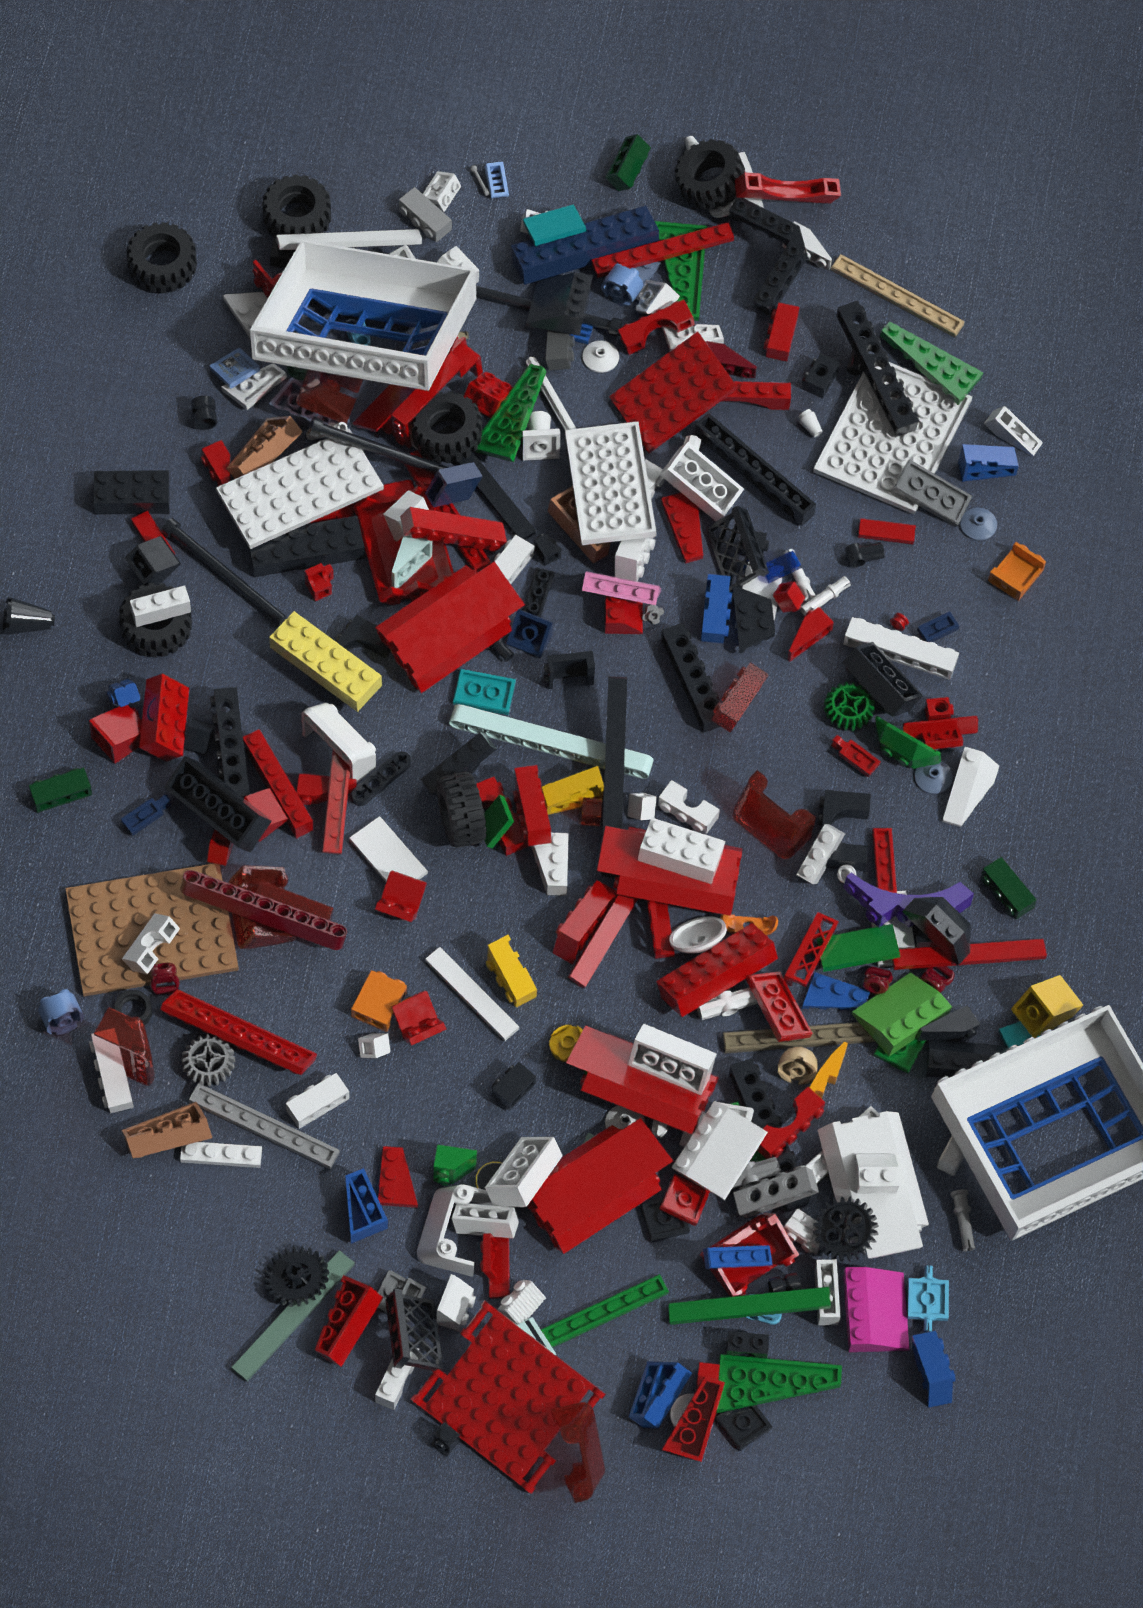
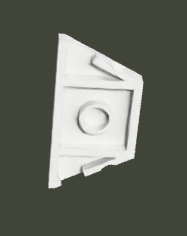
(245, 307)

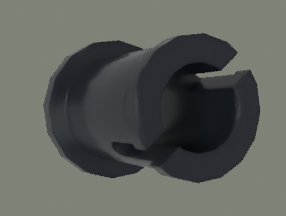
(502, 650)

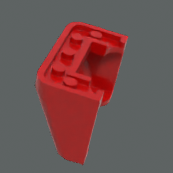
(759, 1231)

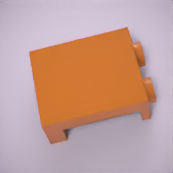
(1017, 571)
(376, 999)

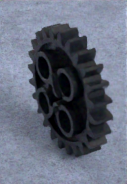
(863, 1230)

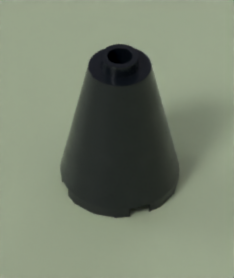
(25, 617)

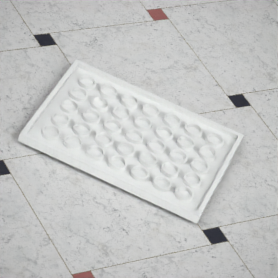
(869, 455)

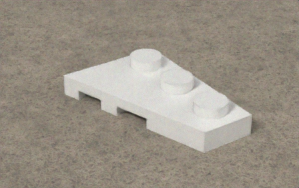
(708, 332)
(256, 386)

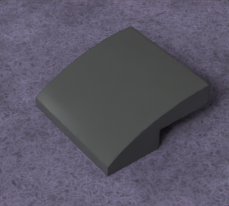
(408, 1286)

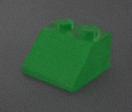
(453, 1164)

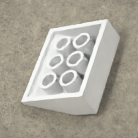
(719, 1150)

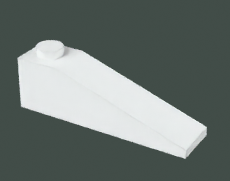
(972, 781)

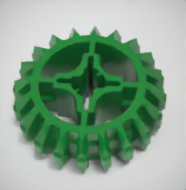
(845, 715)

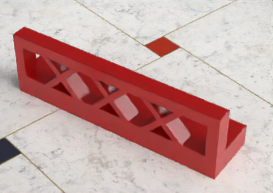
(660, 929)
(807, 947)

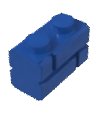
(123, 693)

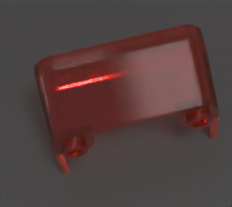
(322, 394)
(134, 1046)

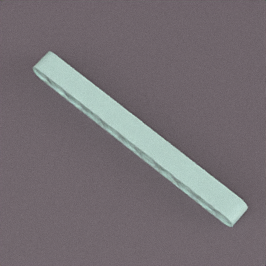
(545, 739)

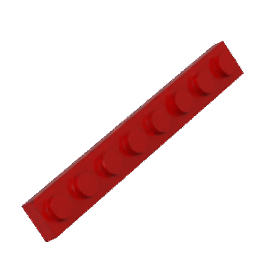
(664, 249)

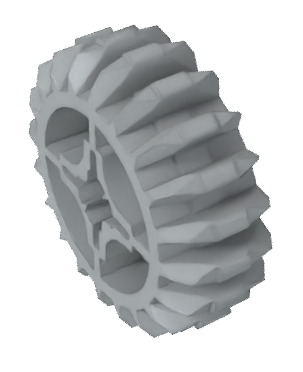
(200, 1060)

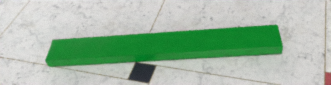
(749, 1305)
(605, 1311)

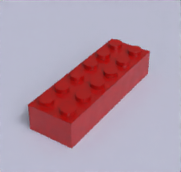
(717, 970)

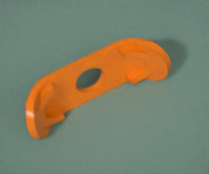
(735, 923)

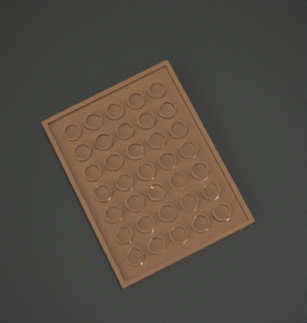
(114, 912)

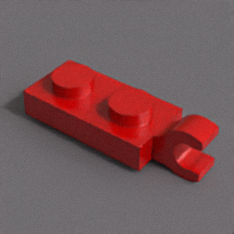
(856, 755)

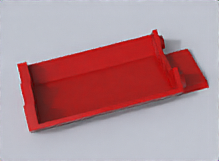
(383, 549)
(450, 624)
(648, 882)
(614, 1080)
(599, 1183)

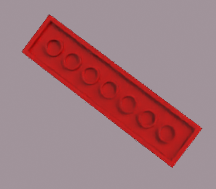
(239, 1032)

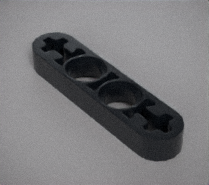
(383, 780)

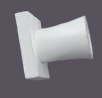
(539, 440)

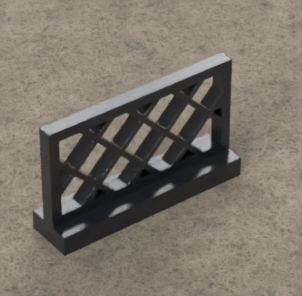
(748, 540)
(400, 1329)

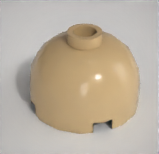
(798, 1064)

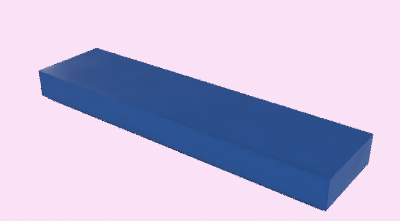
(737, 1257)

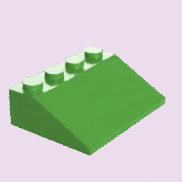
(900, 1012)

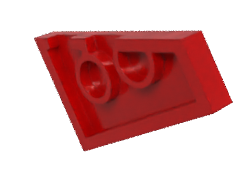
(395, 1180)

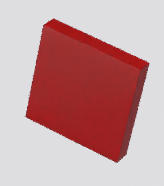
(684, 1200)

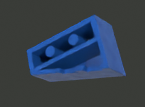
(987, 462)
(715, 609)
(364, 1208)
(934, 1368)
(658, 1392)

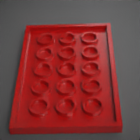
(674, 391)

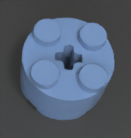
(622, 285)
(60, 1012)

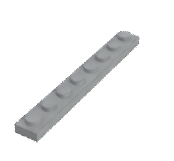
(264, 1126)

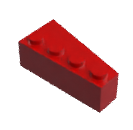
(531, 806)
(583, 921)
(347, 1320)

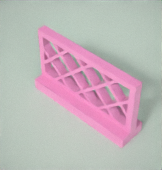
(621, 588)

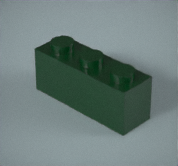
(628, 162)
(60, 789)
(1008, 888)

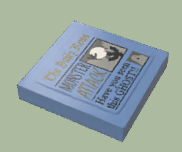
(235, 368)

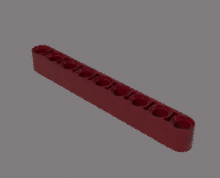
(263, 910)

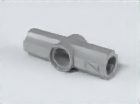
(757, 1171)

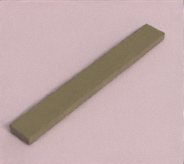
(822, 1036)

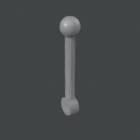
(474, 169)

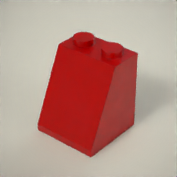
(117, 732)

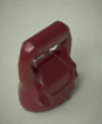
(164, 973)
(936, 980)
(877, 984)

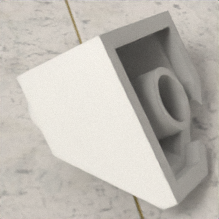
(655, 296)

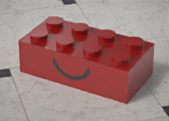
(164, 717)

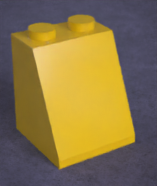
(1046, 1005)

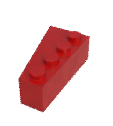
(695, 1424)

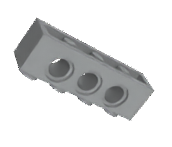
(804, 1187)

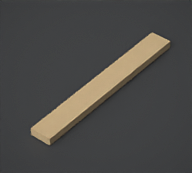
(897, 295)

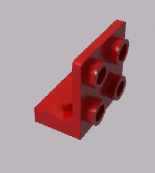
(263, 280)
(487, 393)
(401, 896)
(417, 1018)

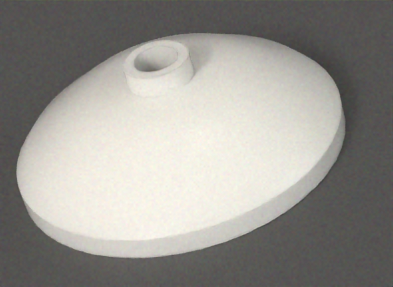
(698, 934)

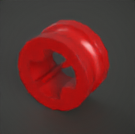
(899, 621)

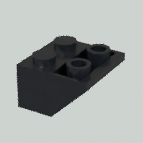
(153, 561)

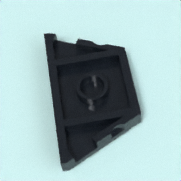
(752, 617)

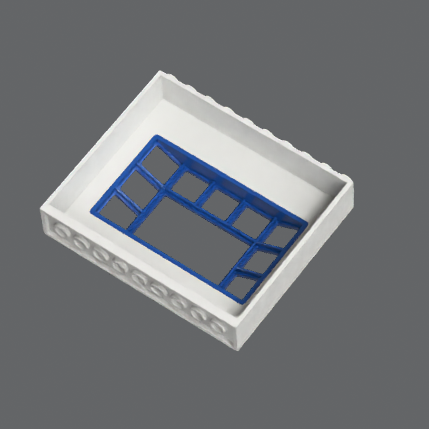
(367, 288)
(1035, 1071)

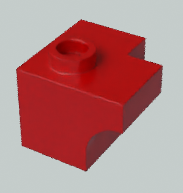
(318, 581)

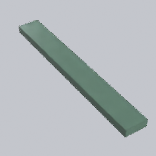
(288, 1322)

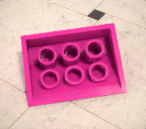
(875, 1310)

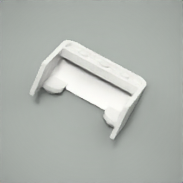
(341, 738)
(433, 1247)

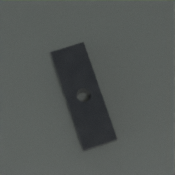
(540, 584)

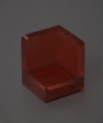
(591, 811)

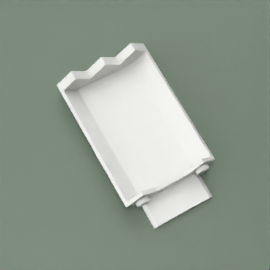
(897, 1214)

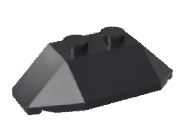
(942, 925)

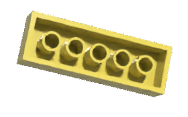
(325, 661)

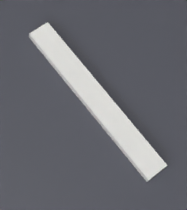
(353, 239)

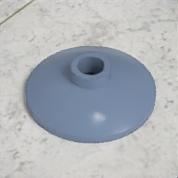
(978, 530)
(934, 784)

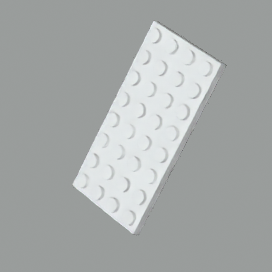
(610, 483)
(298, 489)

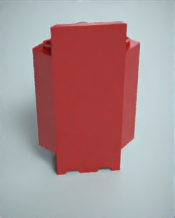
(400, 404)

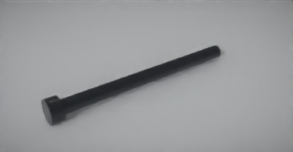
(524, 303)
(317, 427)
(172, 529)

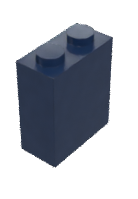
(453, 484)

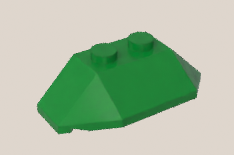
(904, 747)

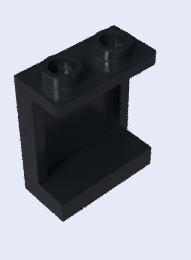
(570, 666)

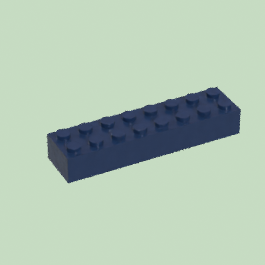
(570, 253)

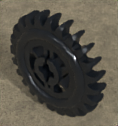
(296, 1276)

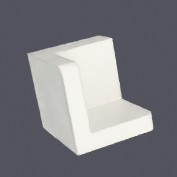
(641, 806)
(374, 1045)

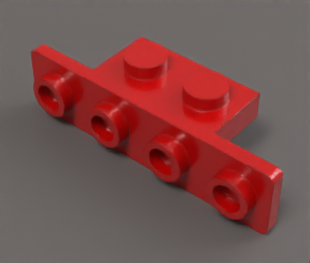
(942, 732)
(496, 1264)

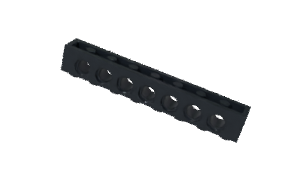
(899, 423)
(755, 469)
(749, 1071)

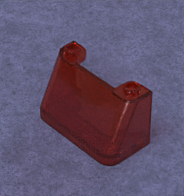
(770, 822)
(249, 932)
(579, 1426)

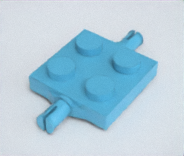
(928, 1299)

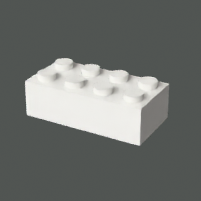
(701, 481)
(681, 850)
(672, 1059)
(523, 1171)

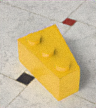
(569, 791)
(510, 972)

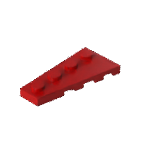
(685, 524)

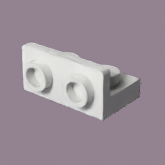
(442, 189)

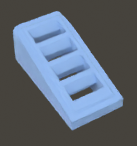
(497, 166)

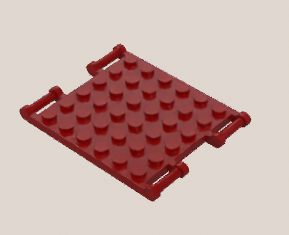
(504, 1396)

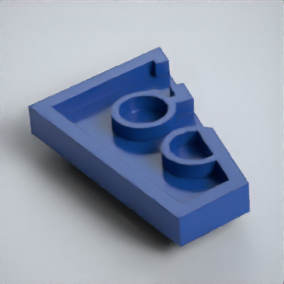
(833, 993)

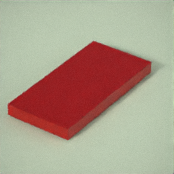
(779, 1006)

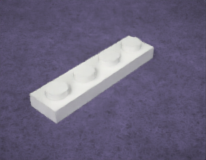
(222, 1154)

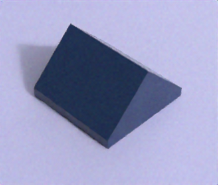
(530, 633)

